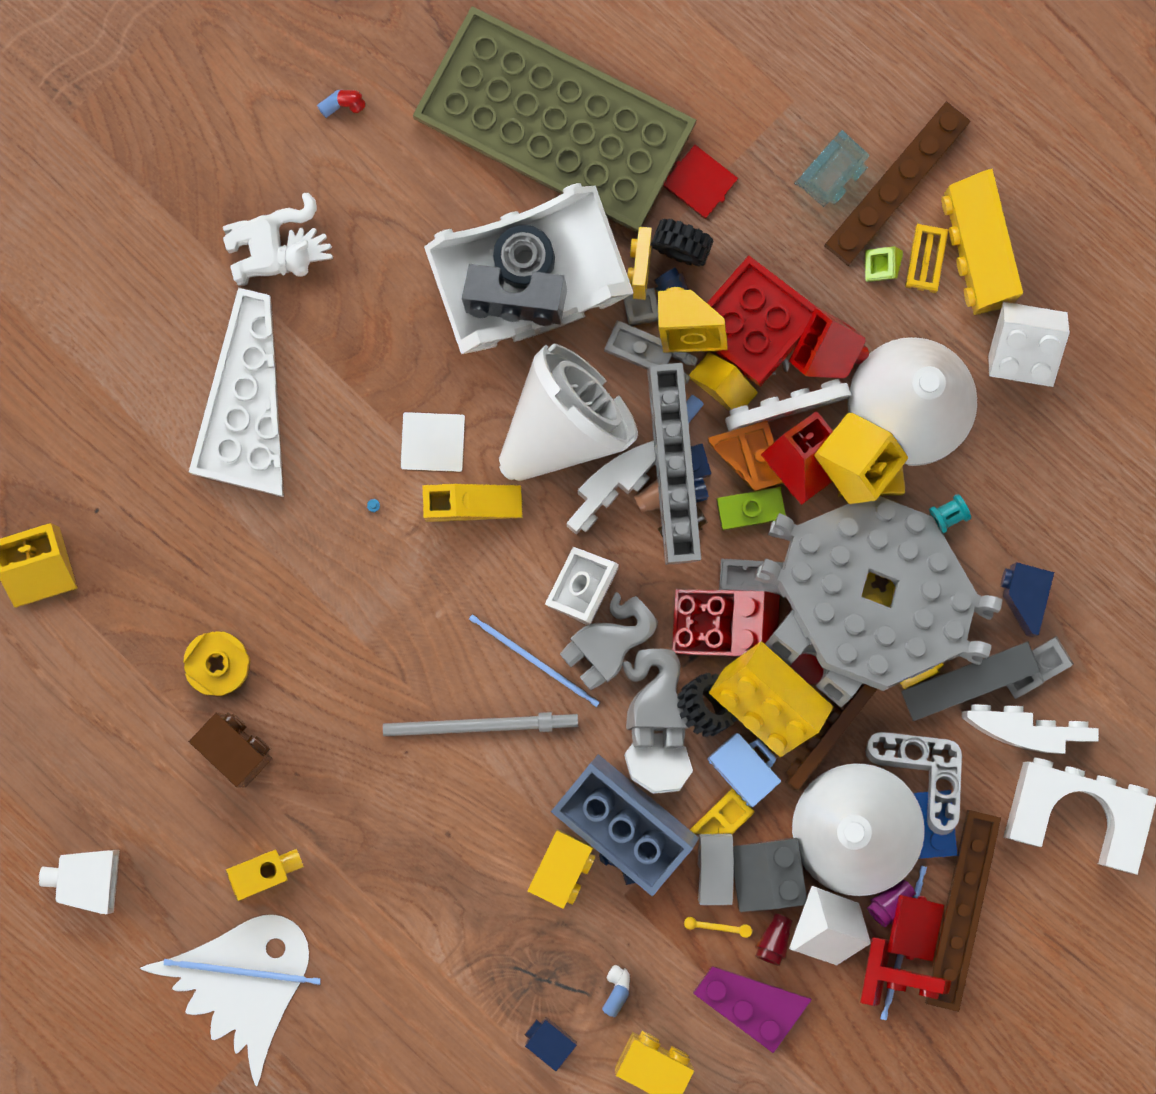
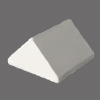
(582, 585)
(830, 928)

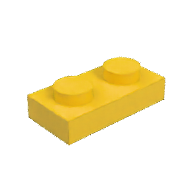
(641, 252)

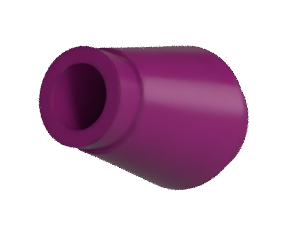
(885, 904)

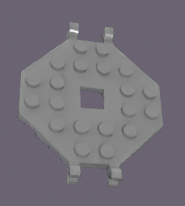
(859, 636)

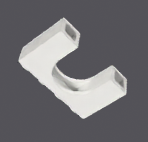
(1126, 811)

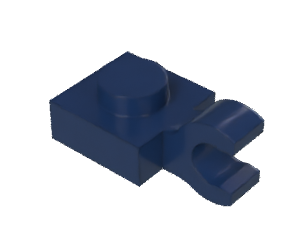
(700, 470)

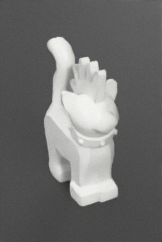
(265, 246)

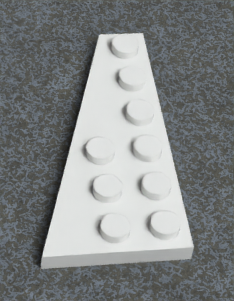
(241, 417)

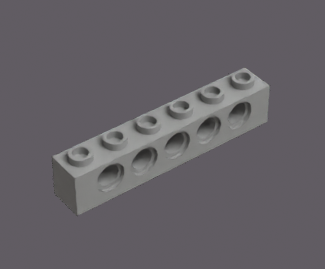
(674, 463)

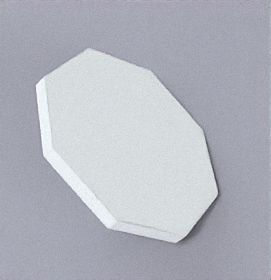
(659, 767)

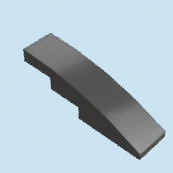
(970, 681)

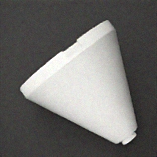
(917, 395)
(563, 418)
(858, 829)

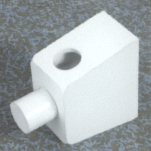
(84, 880)

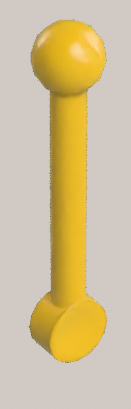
(744, 930)

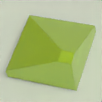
(882, 263)

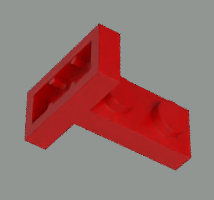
(897, 979)

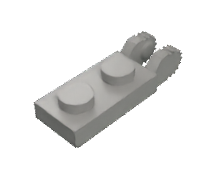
(642, 348)

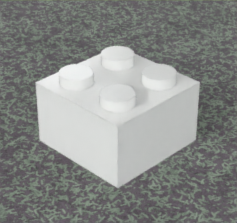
(1028, 344)

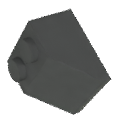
(769, 875)

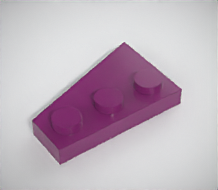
(753, 1006)

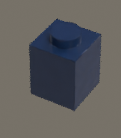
(549, 1042)

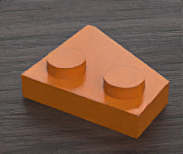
(743, 451)

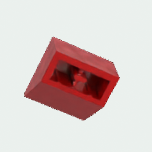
(794, 458)

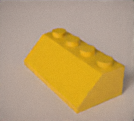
(982, 242)

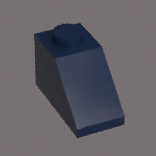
(1027, 595)

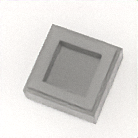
(641, 311)

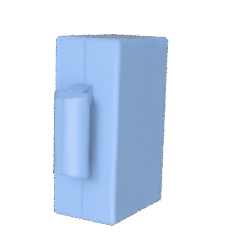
(745, 768)

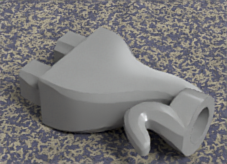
(608, 643)
(656, 703)

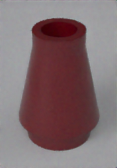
(774, 942)

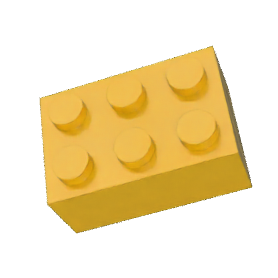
(771, 699)

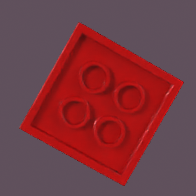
(761, 319)

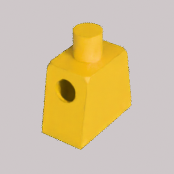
(247, 879)

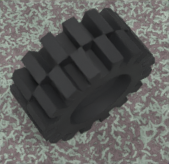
(682, 242)
(696, 710)

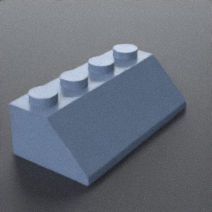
(625, 825)

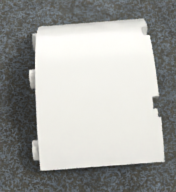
(582, 251)

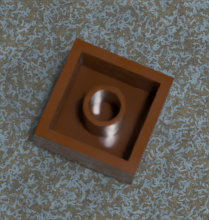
(231, 749)

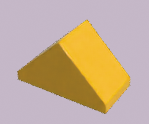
(723, 382)

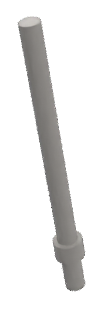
(544, 722)

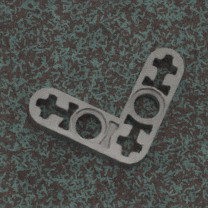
(937, 770)

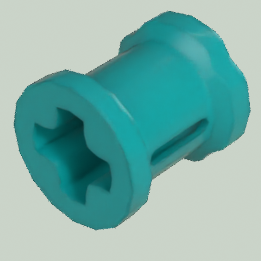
(950, 513)

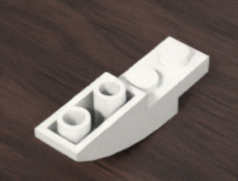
(624, 471)
(1017, 729)

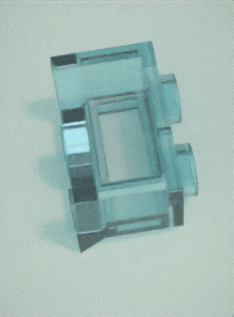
(832, 169)

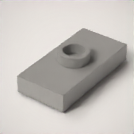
(741, 576)

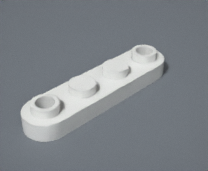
(800, 401)

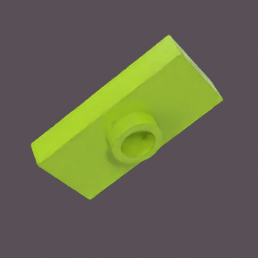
(750, 508)

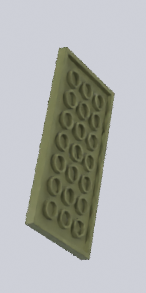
(554, 117)

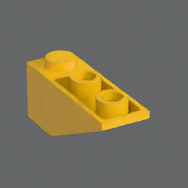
(471, 502)

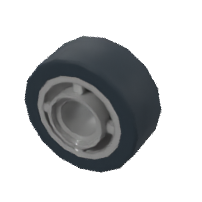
(517, 240)

